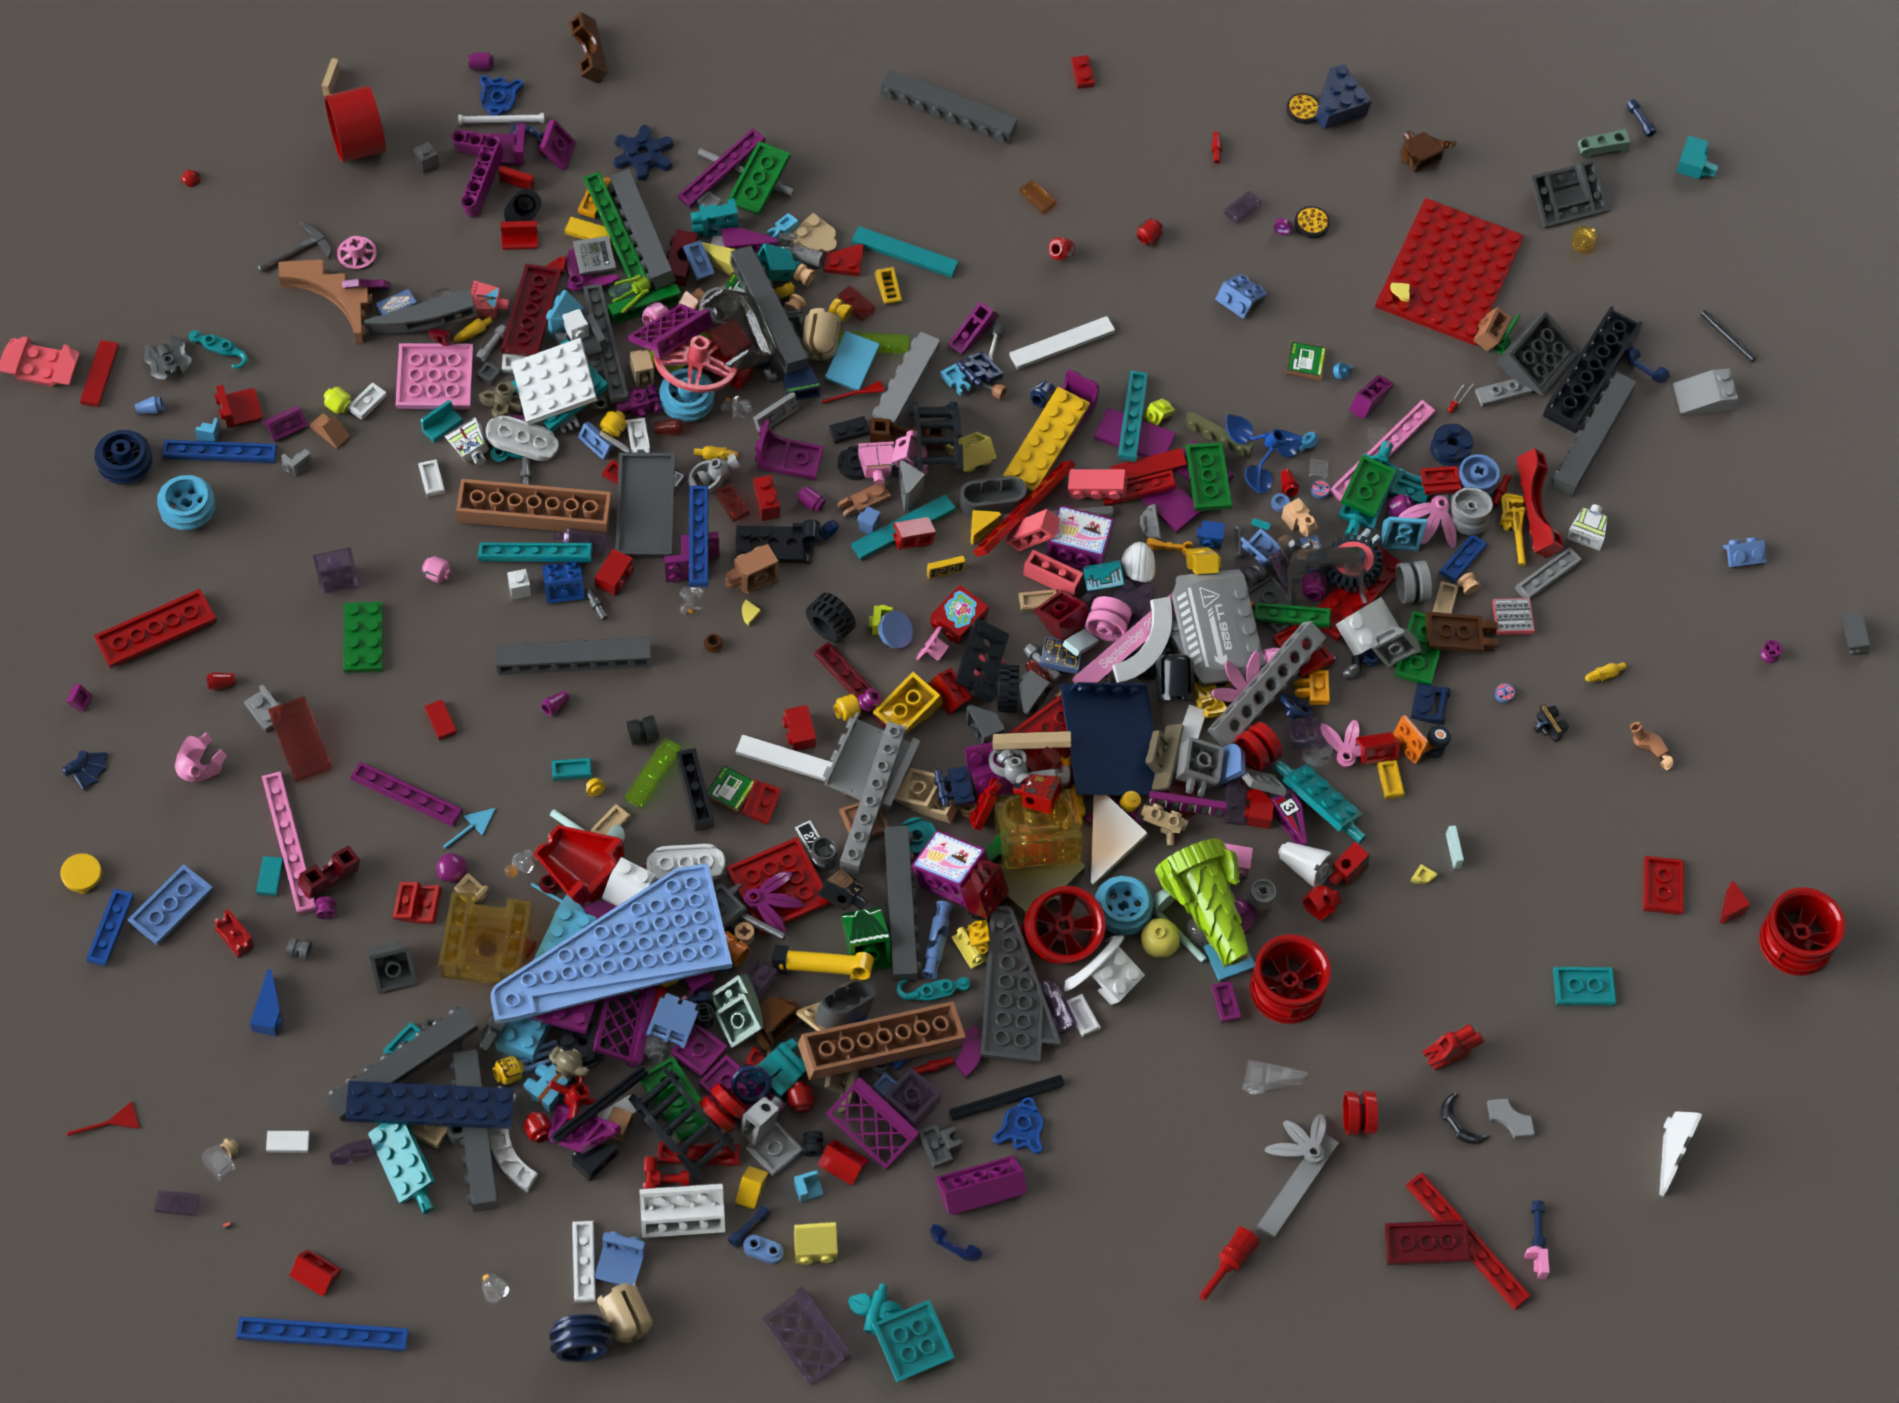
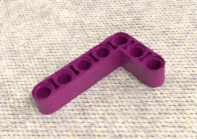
(489, 154)

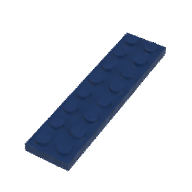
(429, 1104)

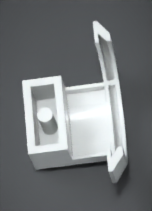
(1112, 971)

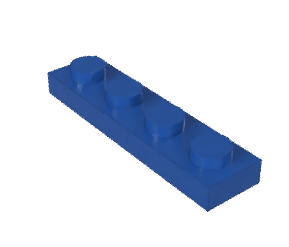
(110, 927)

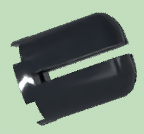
(1175, 678)

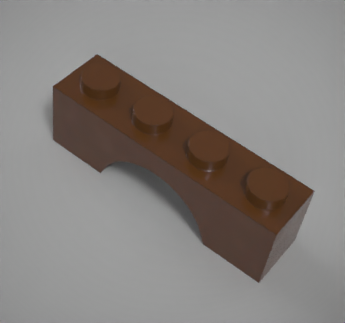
(586, 32)
(886, 431)

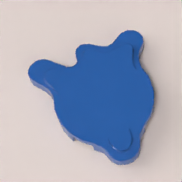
(499, 96)
(1022, 1126)

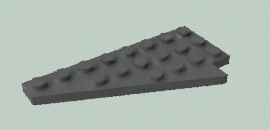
(1014, 1007)

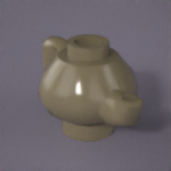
(568, 1063)

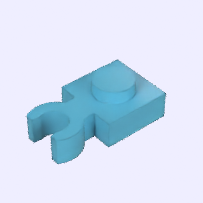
(785, 225)
(956, 378)

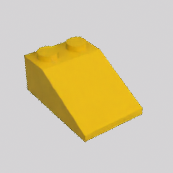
(909, 703)

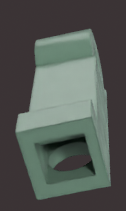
(1604, 143)

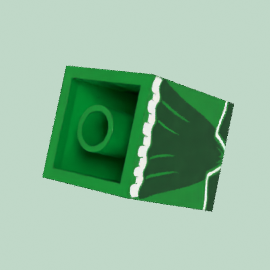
(868, 933)

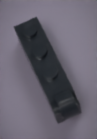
(695, 789)

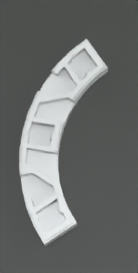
(1152, 647)
(508, 1160)

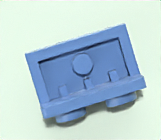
(1745, 552)

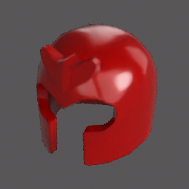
(1321, 902)

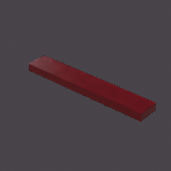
(845, 674)

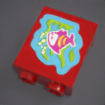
(957, 614)

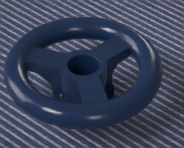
(1294, 706)
(751, 1076)

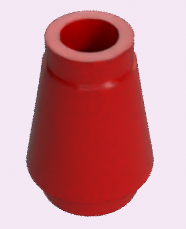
(1288, 483)
(220, 680)

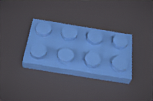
(170, 905)

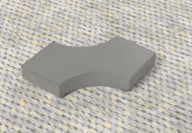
(1518, 1124)

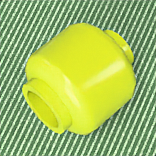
(337, 400)

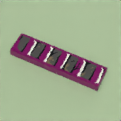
(1187, 803)

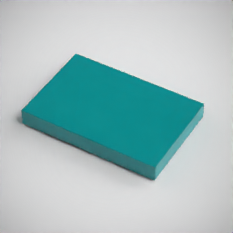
(1584, 986)

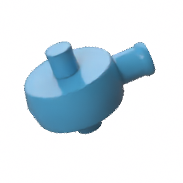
(1342, 370)
(1308, 441)

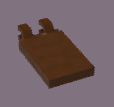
(1459, 632)

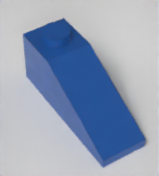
(267, 1012)

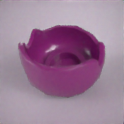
(451, 868)

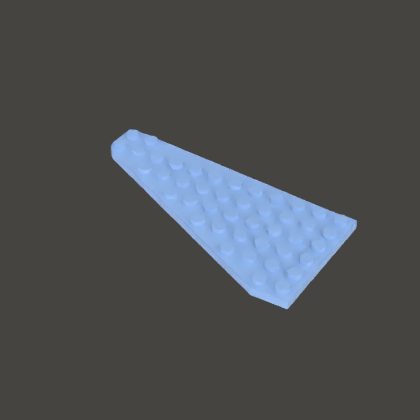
(646, 941)

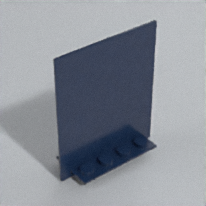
(1109, 737)

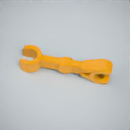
(1155, 544)

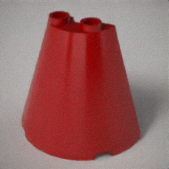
(580, 861)

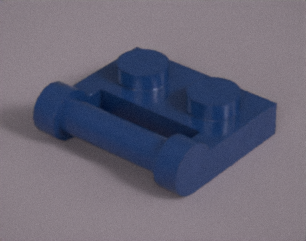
(1424, 702)

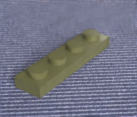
(1216, 433)

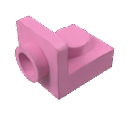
(1541, 1261)

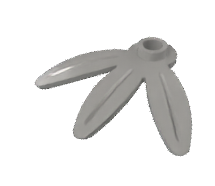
(1305, 1144)

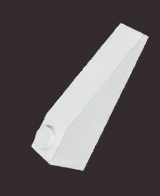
(1675, 1139)

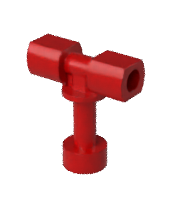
(655, 1178)

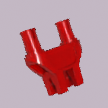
(1453, 1047)

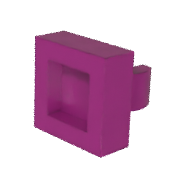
(79, 697)

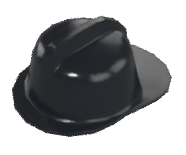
(523, 206)

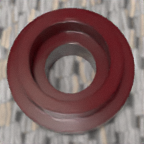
(548, 879)

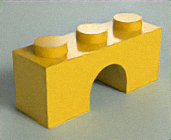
(1203, 560)

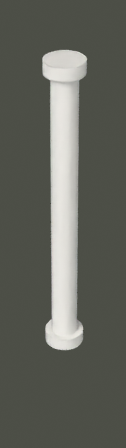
(501, 119)

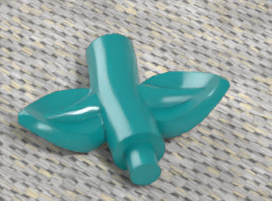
(873, 1308)

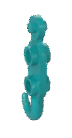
(219, 346)
(933, 990)

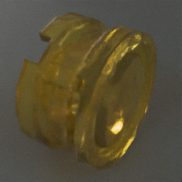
(1583, 239)

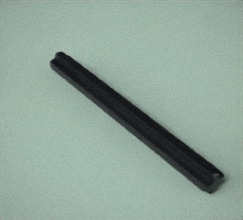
(1006, 1097)
(598, 1105)

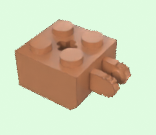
(753, 570)

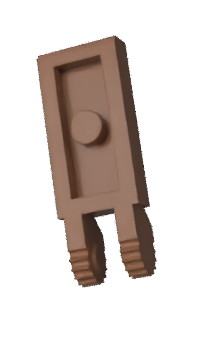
(868, 497)

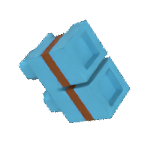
(539, 1090)

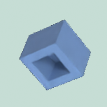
(868, 520)

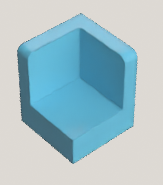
(209, 432)
(808, 1186)

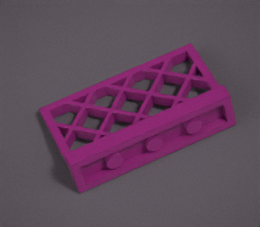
(675, 336)
(639, 1028)
(884, 1110)

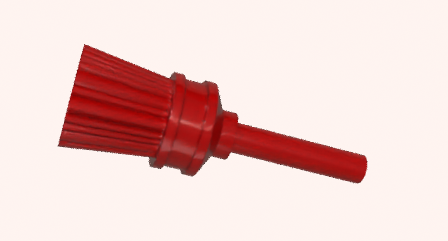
(1232, 1257)

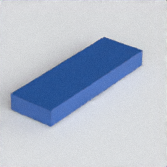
(1463, 558)

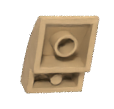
(921, 795)

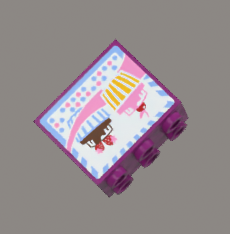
(1080, 538)
(947, 865)

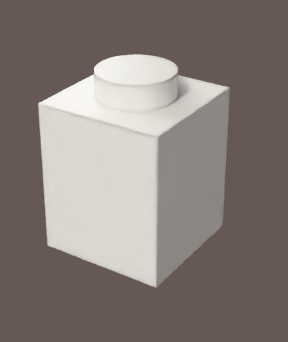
(576, 325)
(519, 584)

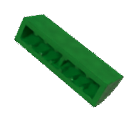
(667, 295)

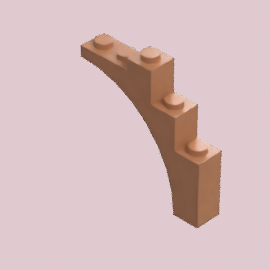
(314, 277)

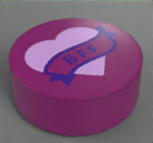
(1283, 226)

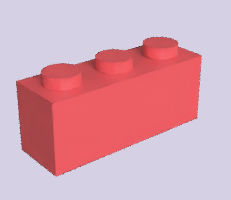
(1097, 483)
(1033, 530)
(1052, 573)

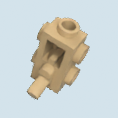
(1169, 822)

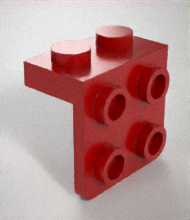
(238, 407)

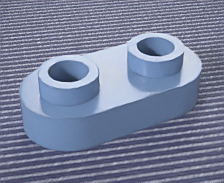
(762, 1250)

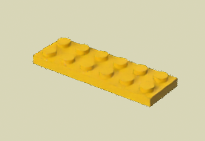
(1047, 438)

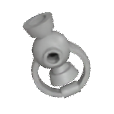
(717, 470)
(1014, 768)

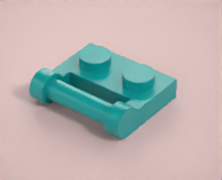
(1414, 490)

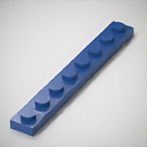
(322, 1334)

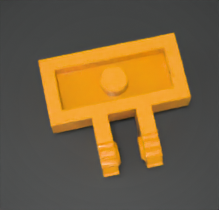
(1318, 688)

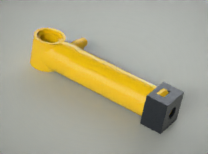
(857, 966)

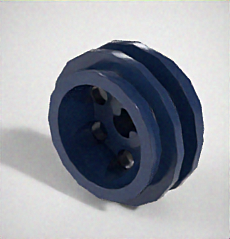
(123, 447)
(580, 1338)

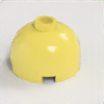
(1160, 938)

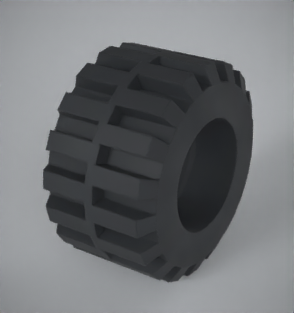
(830, 617)

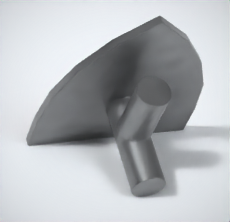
(1289, 544)

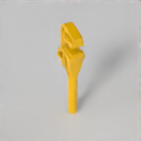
(1513, 519)
(1204, 698)

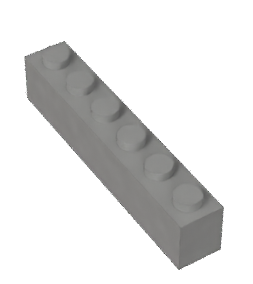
(907, 378)

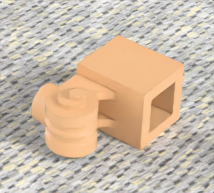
(1297, 515)

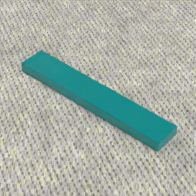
(905, 252)
(1132, 416)
(883, 536)
(535, 552)

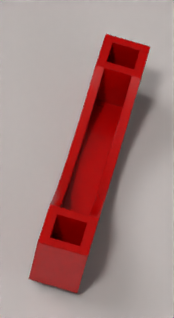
(1532, 472)

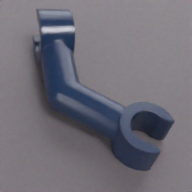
(530, 129)

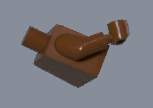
(1423, 150)
(778, 1018)

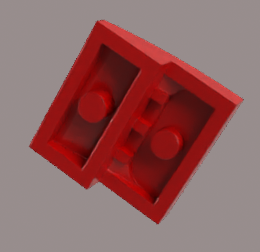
(417, 903)

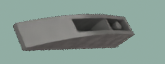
(426, 315)

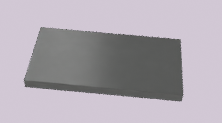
(645, 504)

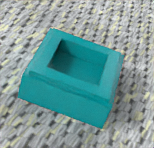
(1261, 524)

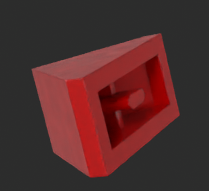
(1734, 903)

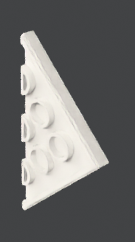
(1113, 836)

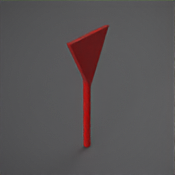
(875, 387)
(125, 1117)

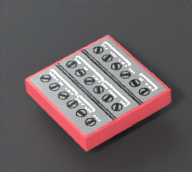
(1513, 616)

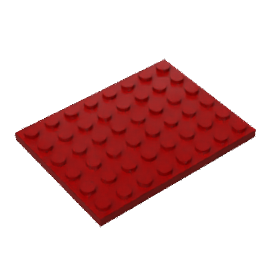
(1451, 269)

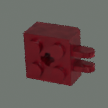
(985, 889)

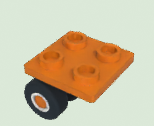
(1415, 744)

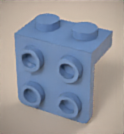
(1240, 294)
(1262, 546)
(620, 1259)

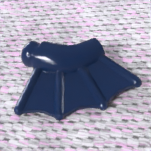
(86, 768)

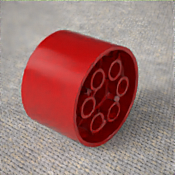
(355, 124)

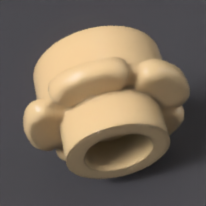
(230, 1147)

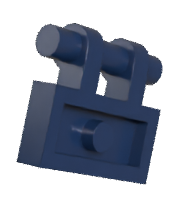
(984, 369)
(960, 785)

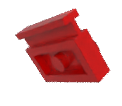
(1440, 480)
(761, 801)

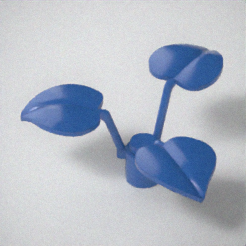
(1285, 442)

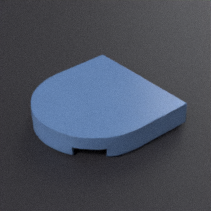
(1233, 764)

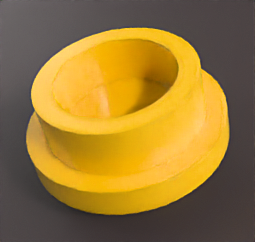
(595, 787)

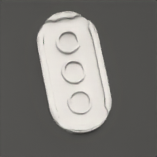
(521, 439)
(668, 858)

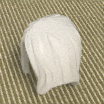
(1138, 562)

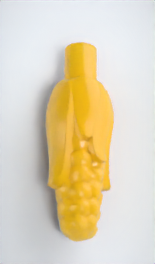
(476, 327)
(713, 452)
(1606, 672)
(1079, 805)

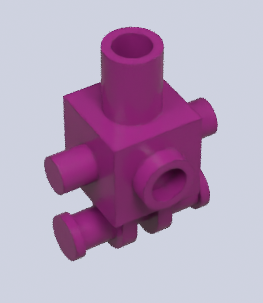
(641, 402)

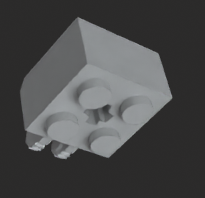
(1199, 765)

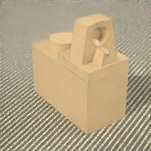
(641, 369)

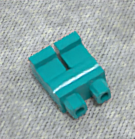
(714, 218)
(787, 1064)

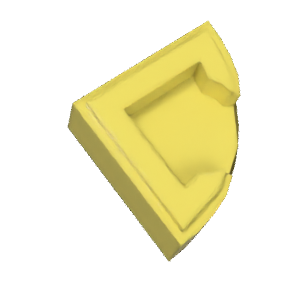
(1401, 290)
(749, 612)
(1423, 875)

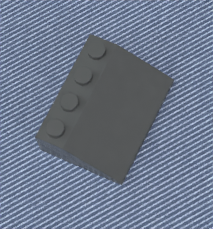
(1539, 354)

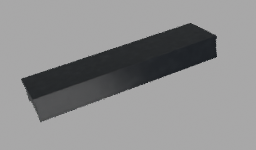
(1592, 370)

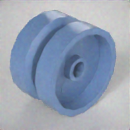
(1480, 473)

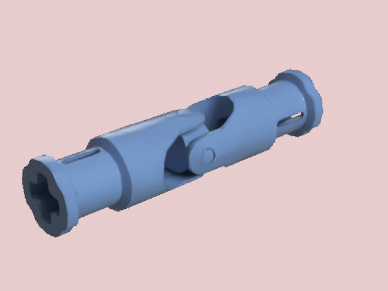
(937, 940)

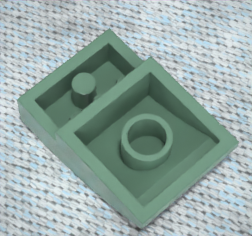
(738, 1009)

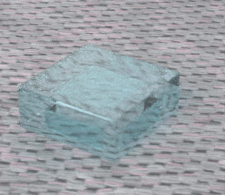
(619, 290)

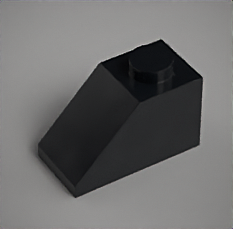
(594, 1160)

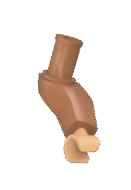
(1651, 742)

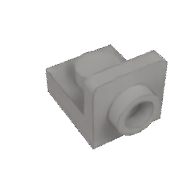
(298, 463)

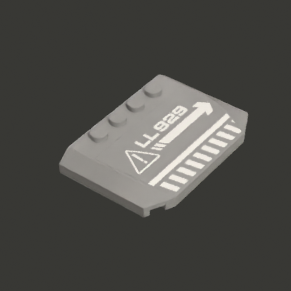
(1216, 623)

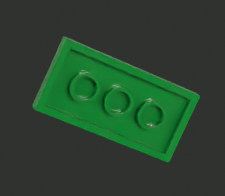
(759, 178)
(1208, 476)
(363, 637)
(1422, 665)
(654, 1077)

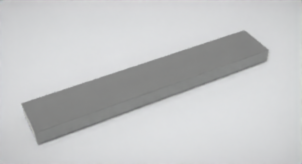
(1295, 1190)

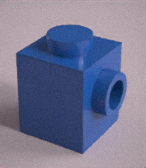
(1211, 534)

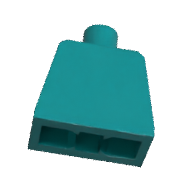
(777, 262)

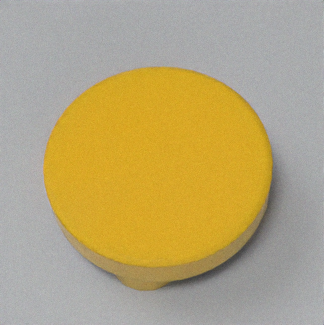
(81, 873)

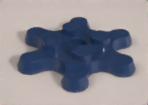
(645, 161)

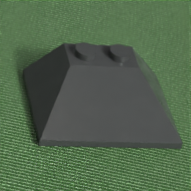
(1569, 193)

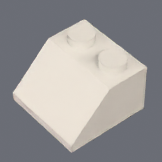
(626, 881)

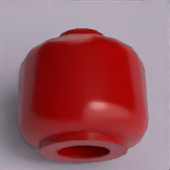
(190, 178)

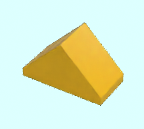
(983, 523)
(751, 1187)

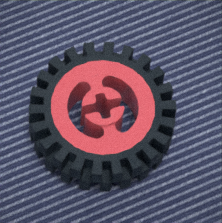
(1374, 564)

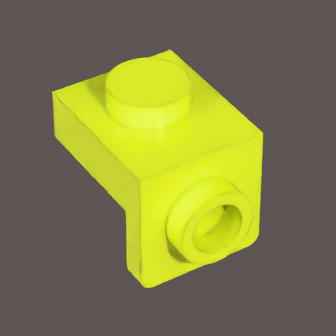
(1157, 411)
(874, 620)

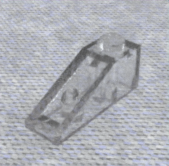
(1266, 1077)

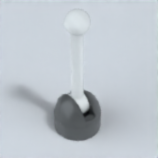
(997, 330)

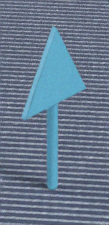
(477, 820)
(565, 902)

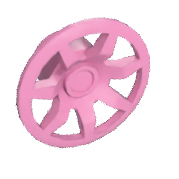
(356, 249)
(934, 646)

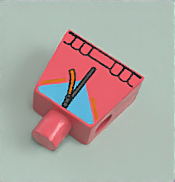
(487, 300)

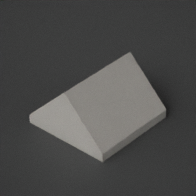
(911, 484)

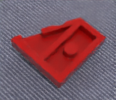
(845, 261)

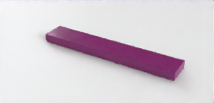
(721, 168)
(406, 794)

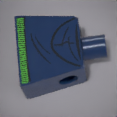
(802, 383)

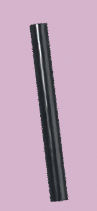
(1732, 339)

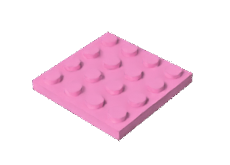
(433, 375)

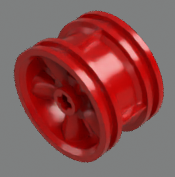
(1093, 922)
(1792, 951)
(1282, 1007)

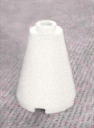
(1307, 862)

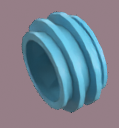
(683, 404)
(188, 512)
(1120, 921)

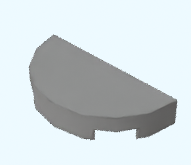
(1150, 523)

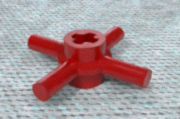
(575, 1095)

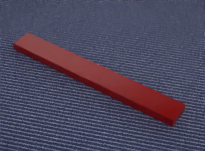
(1024, 508)
(1480, 1254)

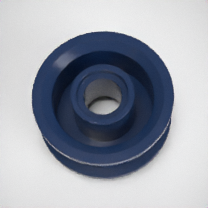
(1451, 454)

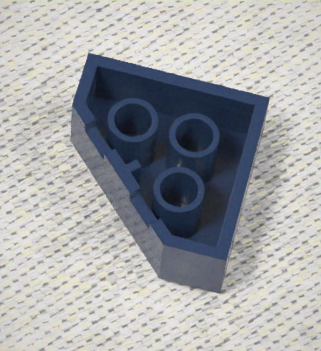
(1341, 98)

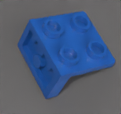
(563, 582)

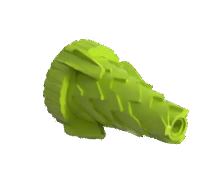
(1201, 882)

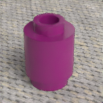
(480, 61)
(811, 498)

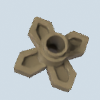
(502, 399)

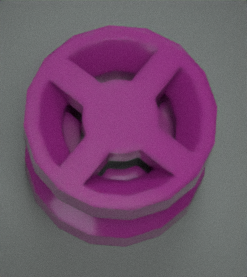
(1771, 646)
(869, 699)
(325, 908)

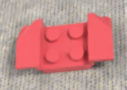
(38, 363)

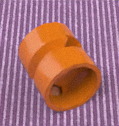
(738, 950)

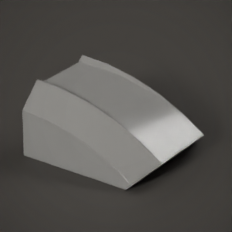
(1394, 645)

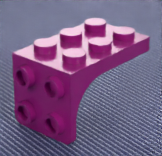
(1083, 388)
(787, 455)

